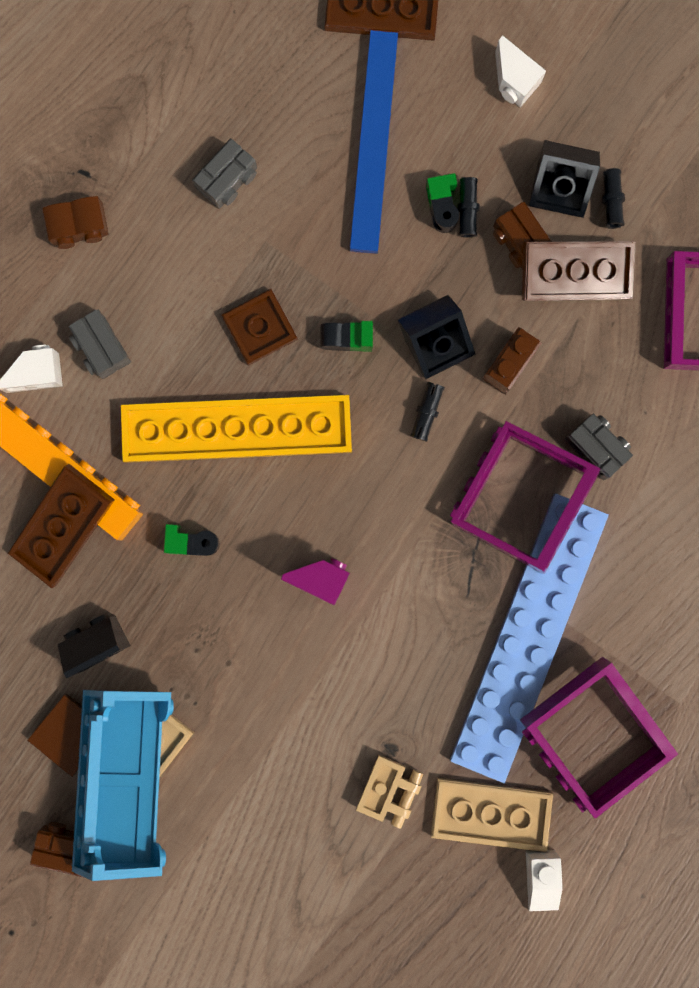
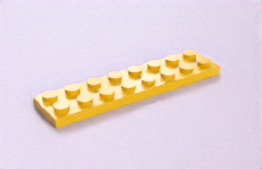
(236, 428)

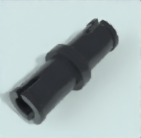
(613, 198)
(468, 207)
(427, 411)

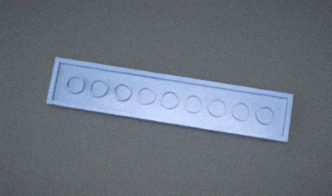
(527, 644)

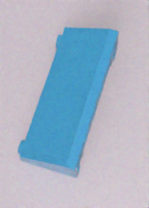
(119, 784)

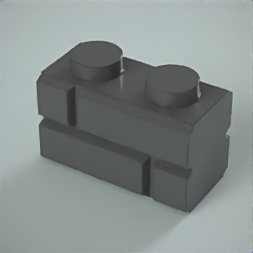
(225, 174)
(99, 345)
(599, 445)

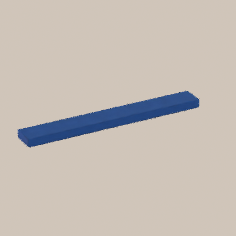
(374, 142)

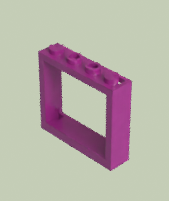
(674, 310)
(487, 464)
(631, 776)

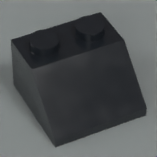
(564, 178)
(437, 336)
(92, 645)

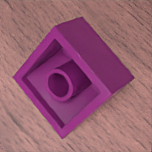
(320, 579)

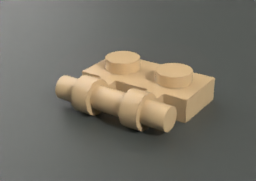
(381, 787)

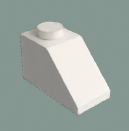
(516, 73)
(33, 371)
(543, 880)

